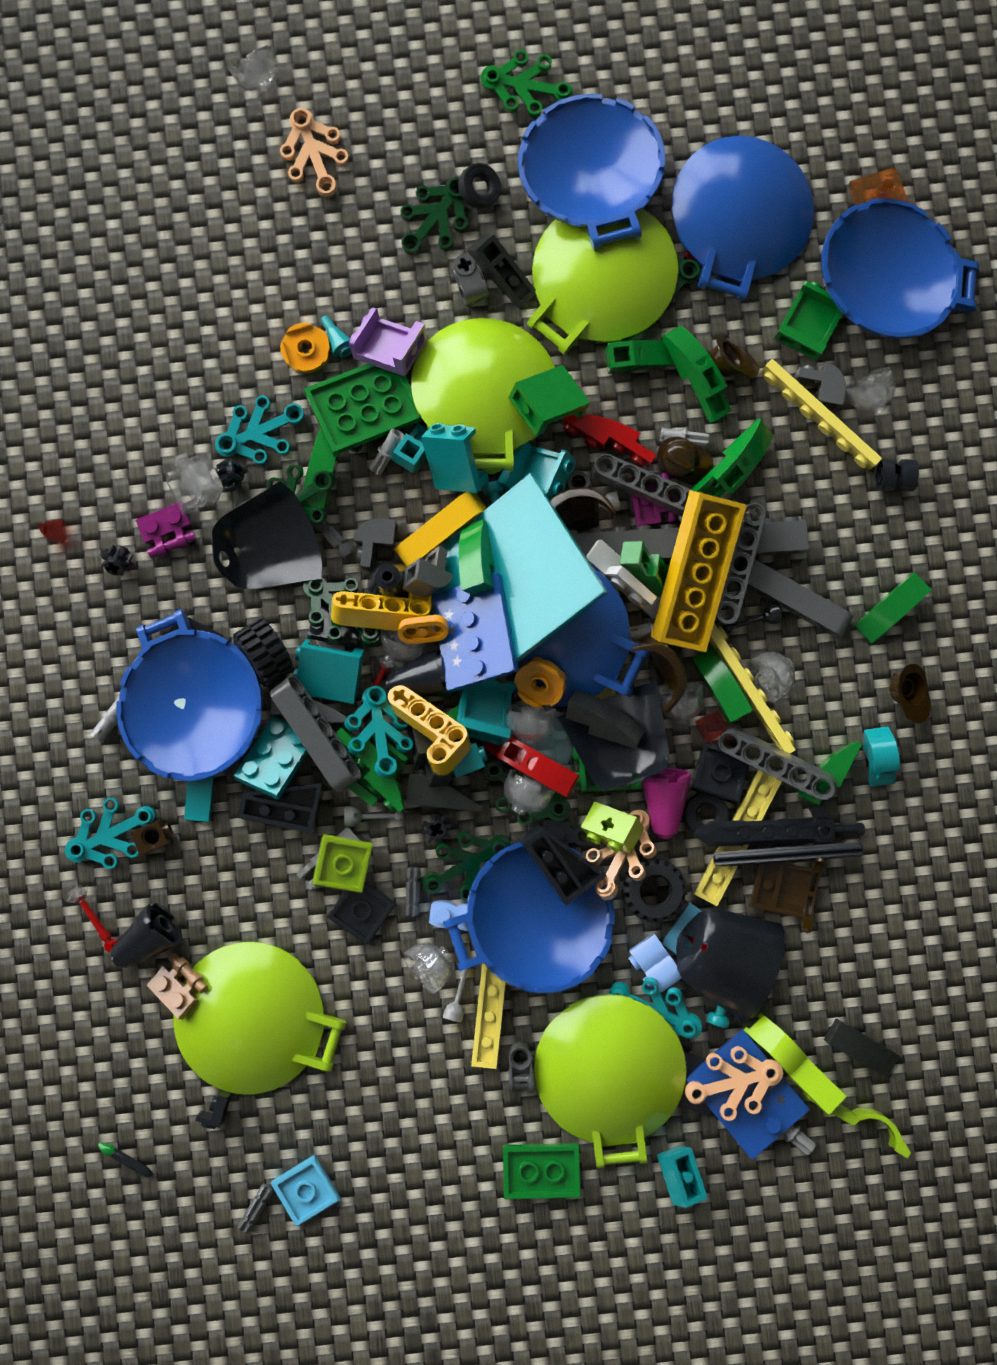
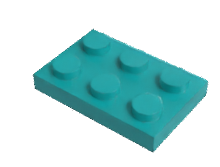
(272, 759)

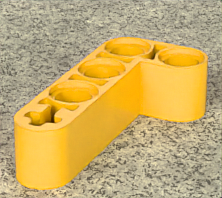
(440, 527)
(377, 610)
(426, 723)

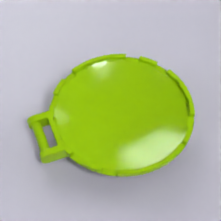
(603, 290)
(467, 381)
(255, 1020)
(610, 1073)

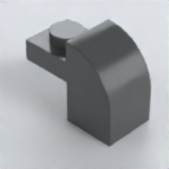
(828, 381)
(374, 533)
(428, 575)

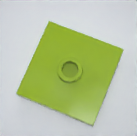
(342, 863)

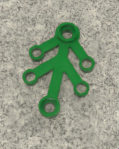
(522, 83)

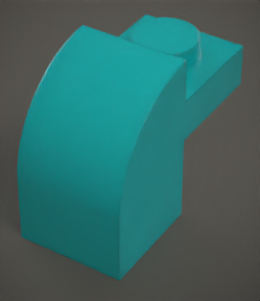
(410, 450)
(882, 755)

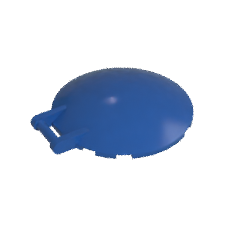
(592, 164)
(741, 211)
(895, 269)
(593, 648)
(219, 708)
(527, 931)

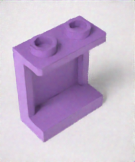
(387, 343)

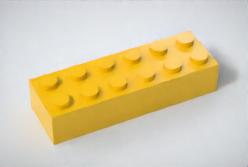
(698, 571)

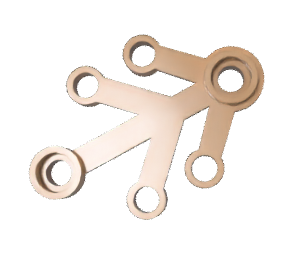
(312, 148)
(614, 869)
(739, 1082)

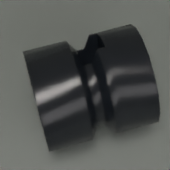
(900, 475)

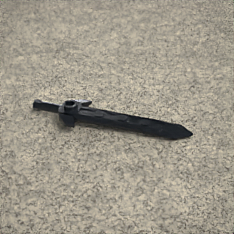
(780, 831)

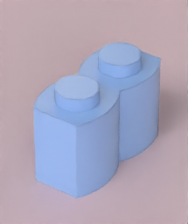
(444, 910)
(655, 962)

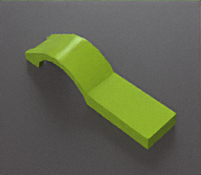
(796, 1064)
(858, 1114)

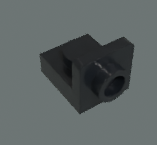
(219, 1107)

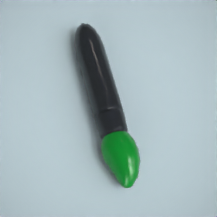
(123, 1158)

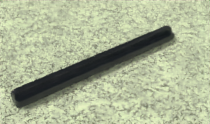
(787, 854)

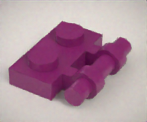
(648, 513)
(163, 523)

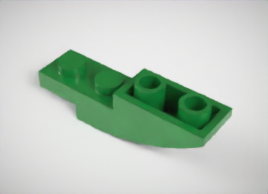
(697, 366)
(739, 462)
(387, 787)

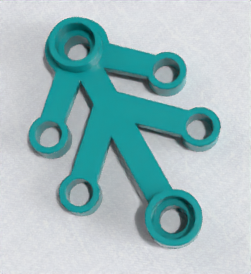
(256, 431)
(379, 728)
(105, 834)
(678, 1021)

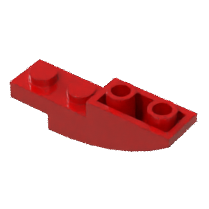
(600, 430)
(535, 765)

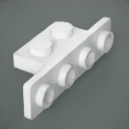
(607, 563)

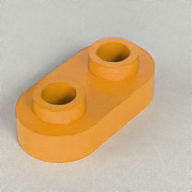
(424, 629)

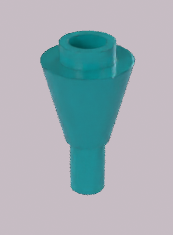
(338, 340)

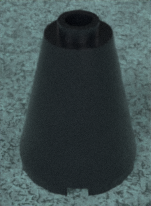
(377, 580)
(422, 676)
(146, 937)

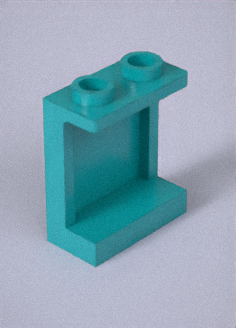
(452, 458)
(547, 466)
(329, 671)
(484, 711)

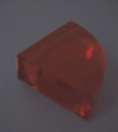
(54, 531)

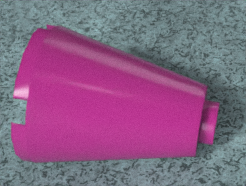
(666, 799)

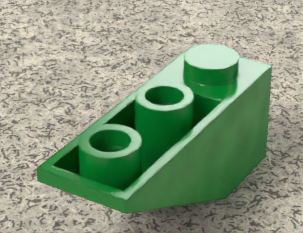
(637, 355)

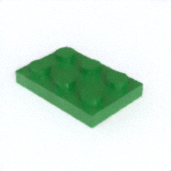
(541, 1171)

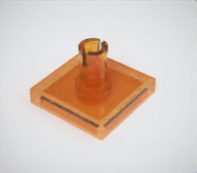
(877, 185)

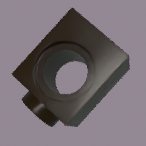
(142, 839)

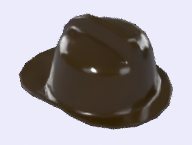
(733, 359)
(684, 460)
(911, 691)

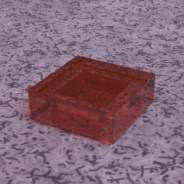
(711, 726)

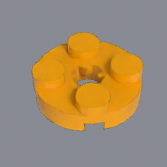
(293, 341)
(546, 671)

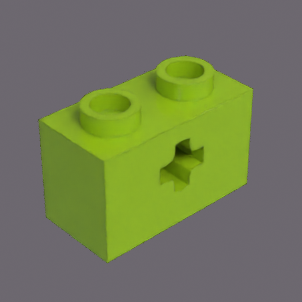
(612, 828)

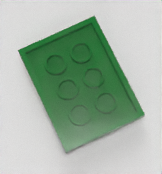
(361, 406)

